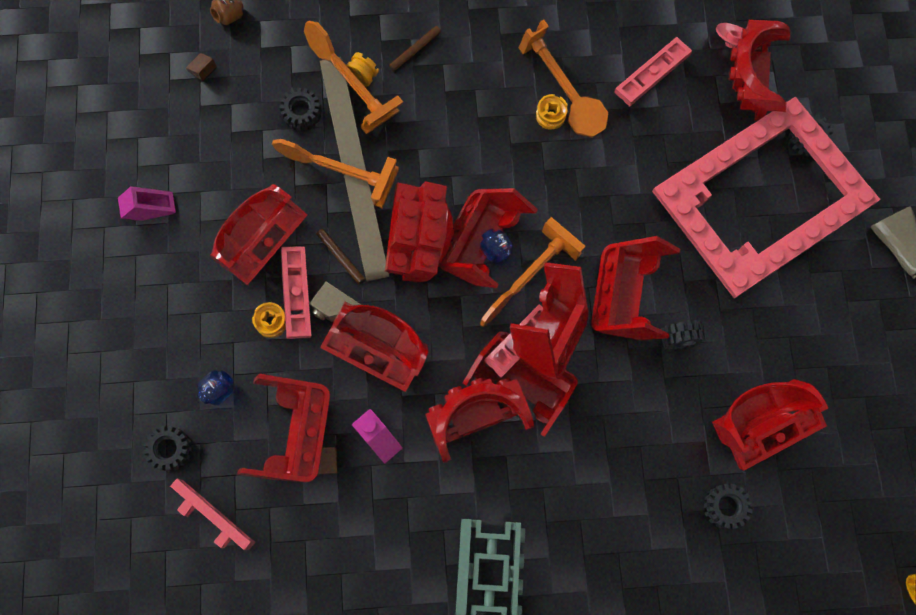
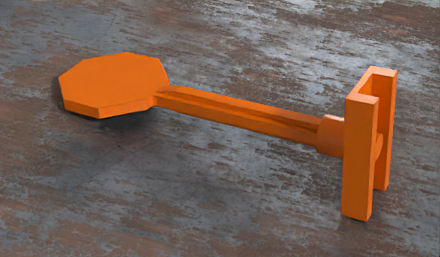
(321, 44)
(586, 114)
(382, 182)
(560, 241)

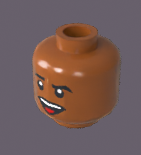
(226, 11)

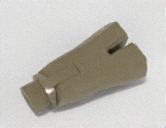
(899, 235)

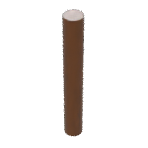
(429, 36)
(340, 256)

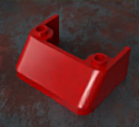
(480, 213)
(621, 287)
(560, 324)
(546, 393)
(306, 430)

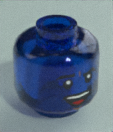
(496, 245)
(215, 387)

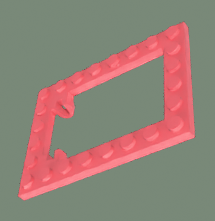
(745, 266)

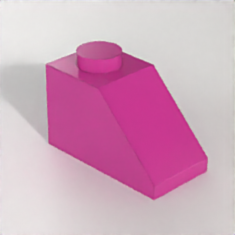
(145, 203)
(377, 436)

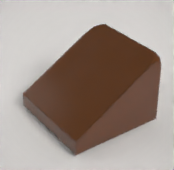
(201, 66)
(328, 461)

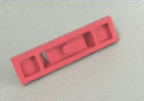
(653, 71)
(295, 292)
(504, 356)
(228, 528)

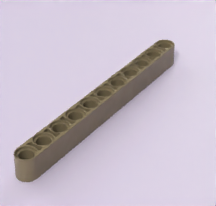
(358, 190)

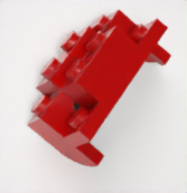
(752, 67)
(421, 224)
(256, 232)
(376, 343)
(476, 409)
(765, 423)

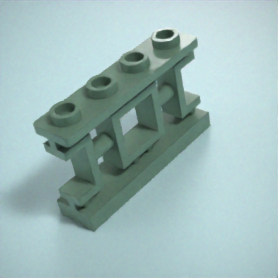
(470, 570)

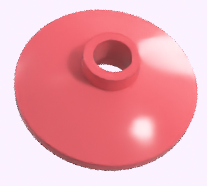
(729, 33)

